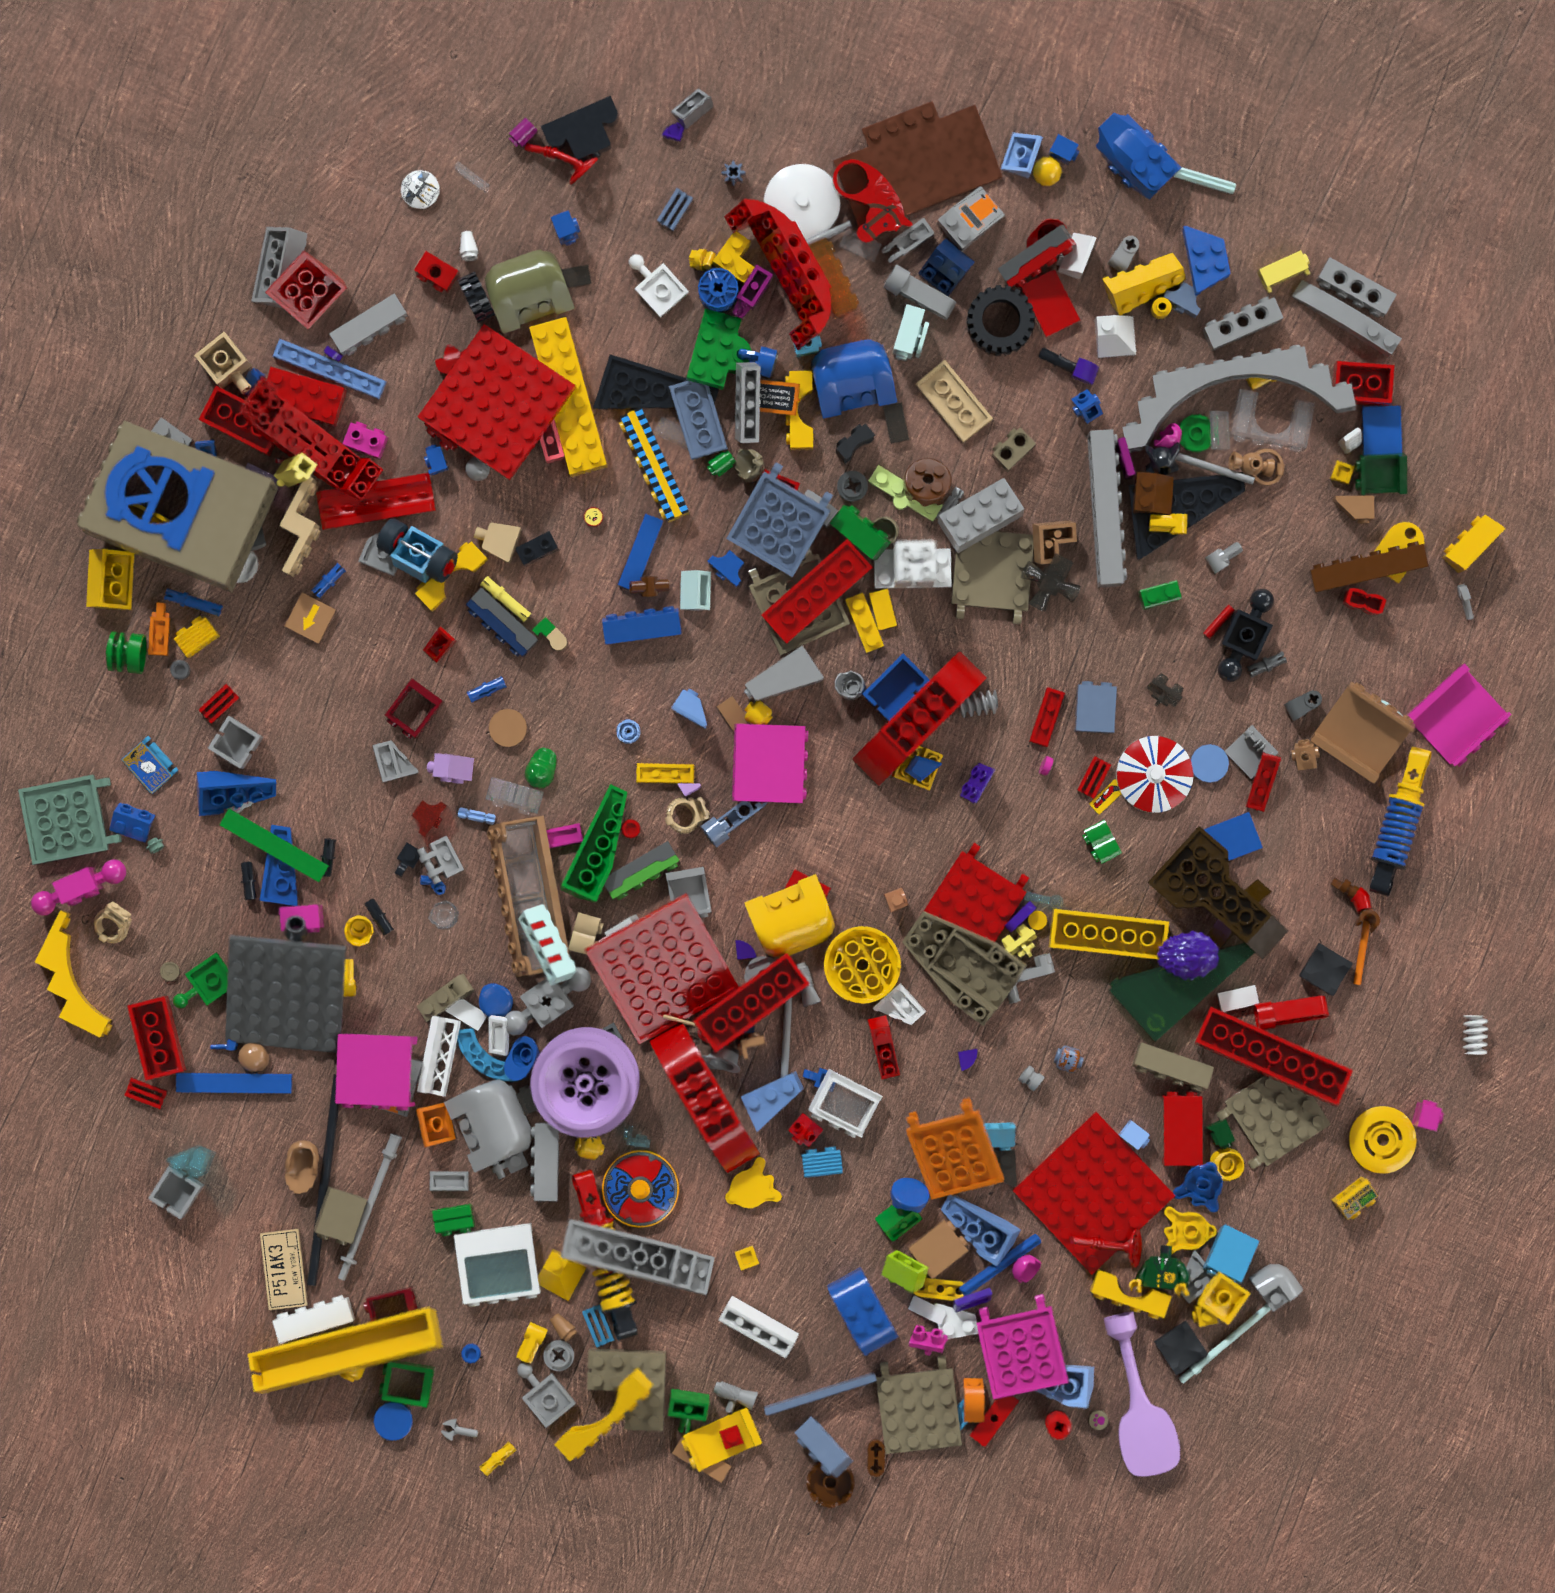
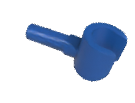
(231, 1045)

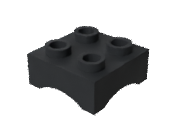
(860, 436)
(1325, 969)
(1181, 1347)

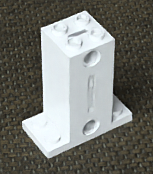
(913, 566)

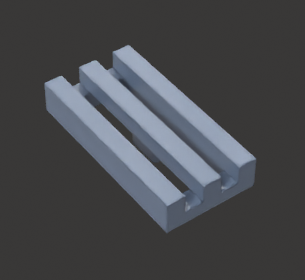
(682, 195)

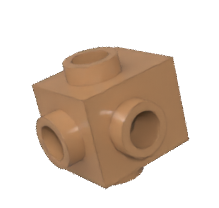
(1305, 754)

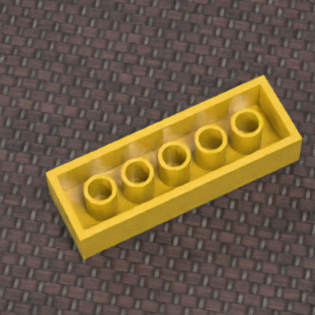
(1107, 933)

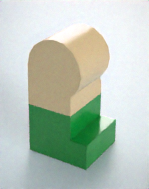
(556, 638)

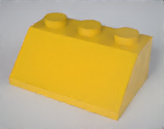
(1472, 543)
(110, 579)

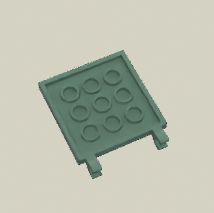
(65, 819)

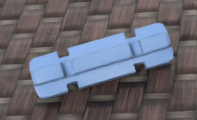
(476, 816)

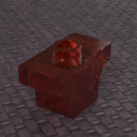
(429, 816)

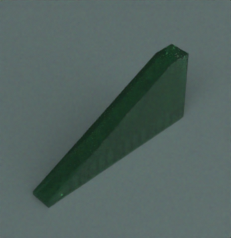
(1161, 999)

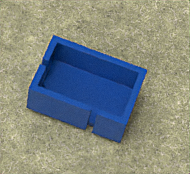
(896, 687)

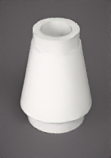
(468, 247)

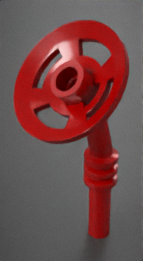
(550, 152)
(1133, 1247)

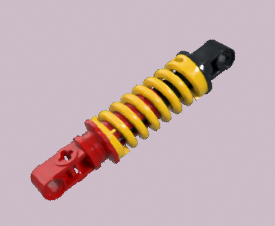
(617, 1303)

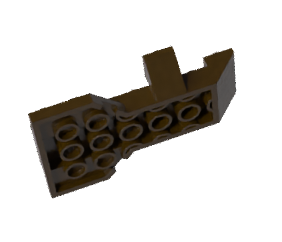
(1236, 910)

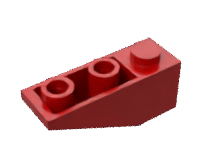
(883, 1047)

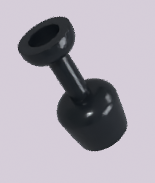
(295, 935)

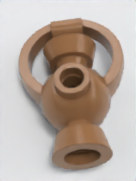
(1253, 464)

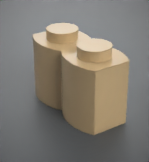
(585, 932)

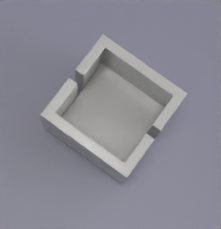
(236, 742)
(177, 1191)

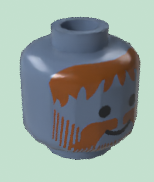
(1068, 1059)

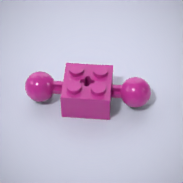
(77, 886)

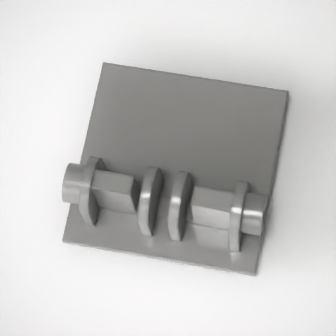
(1248, 750)

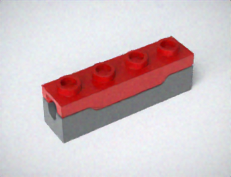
(1037, 256)

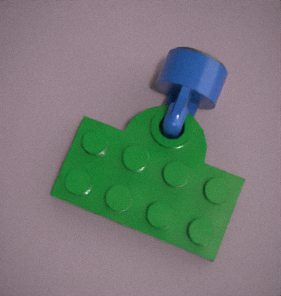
(720, 349)

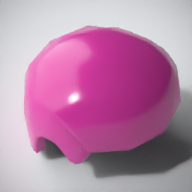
(1169, 437)
(1026, 1268)

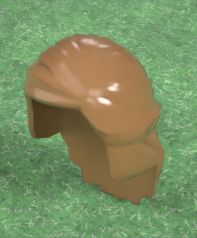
(301, 1166)

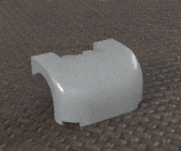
(490, 1123)

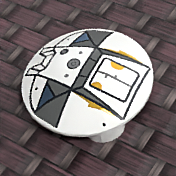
(420, 189)

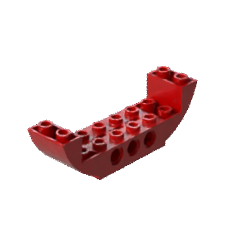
(791, 262)
(298, 434)
(919, 718)
(704, 1097)

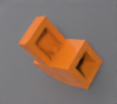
(973, 1399)

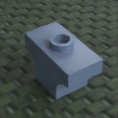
(1183, 300)

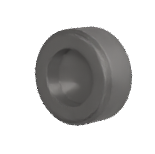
(180, 669)

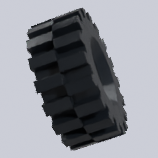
(476, 297)

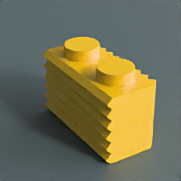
(196, 636)

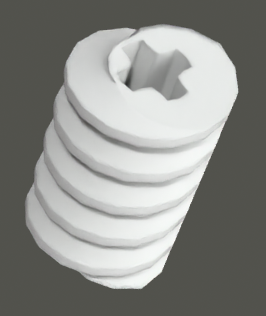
(1475, 1034)

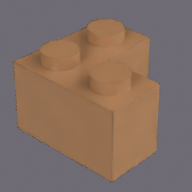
(1048, 536)

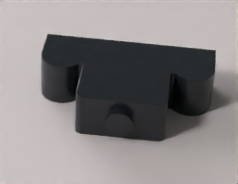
(583, 129)

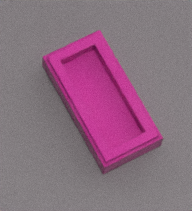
(564, 836)

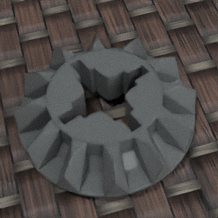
(855, 477)

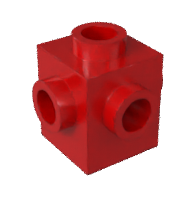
(805, 1130)

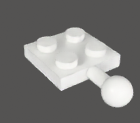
(660, 288)

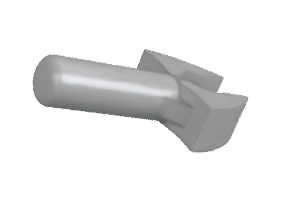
(1464, 594)
(458, 1430)

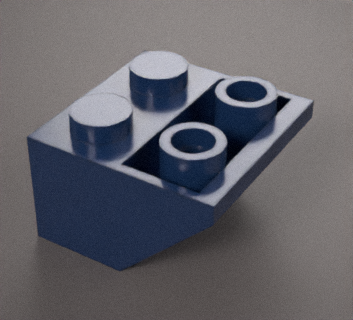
(946, 267)

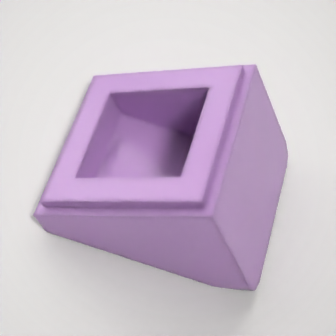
(688, 789)

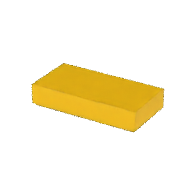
(883, 609)

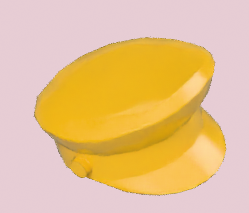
(1229, 1163)

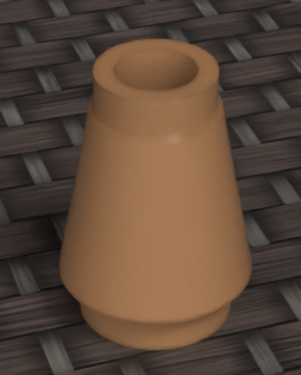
(563, 1327)

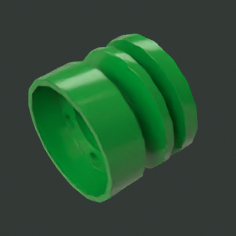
(123, 652)

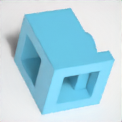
(808, 350)

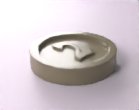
(169, 971)

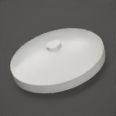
(805, 197)

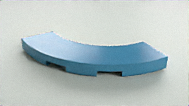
(479, 1057)

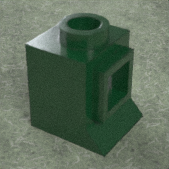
(1221, 1134)

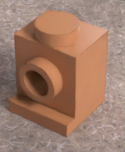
(896, 899)

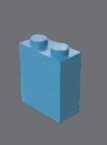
(1230, 1254)

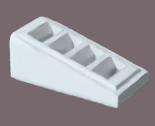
(1351, 441)

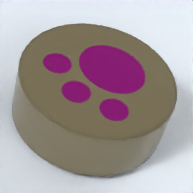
(1098, 1420)

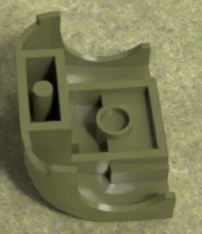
(527, 289)

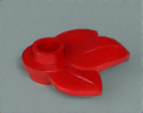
(451, 356)

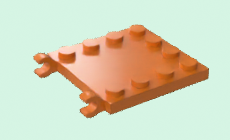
(954, 1152)

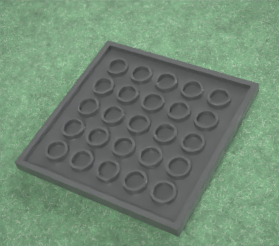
(285, 993)

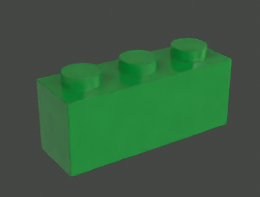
(860, 531)

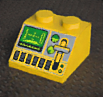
(1355, 1198)

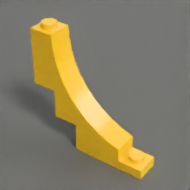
(56, 957)

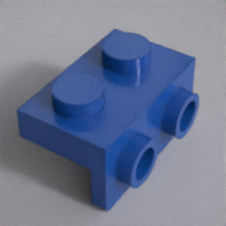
(131, 822)

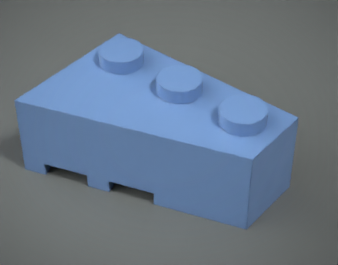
(771, 1098)

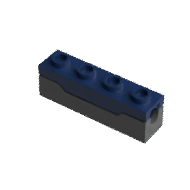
(502, 622)

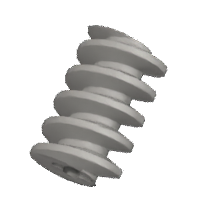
(979, 703)

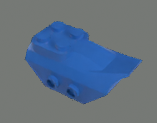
(1135, 155)

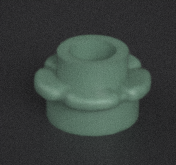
(155, 845)

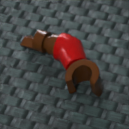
(1361, 901)

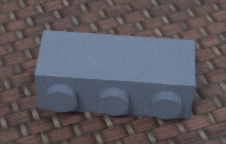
(823, 1447)

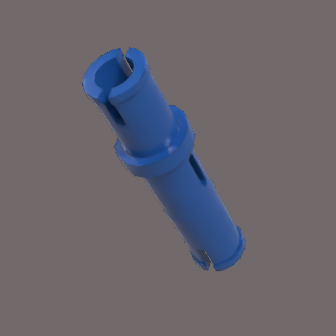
(193, 602)

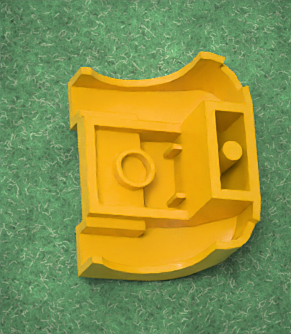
(792, 918)

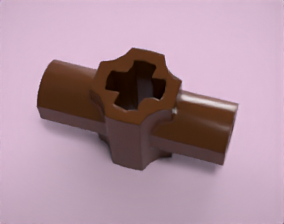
(649, 586)

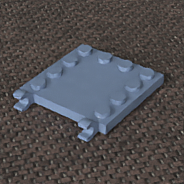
(779, 522)

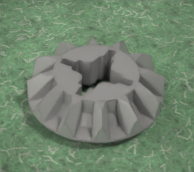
(549, 1355)

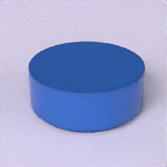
(471, 1353)

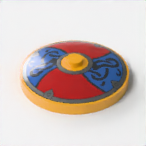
(640, 1188)

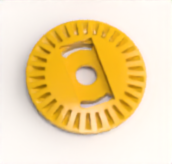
(1377, 1122)

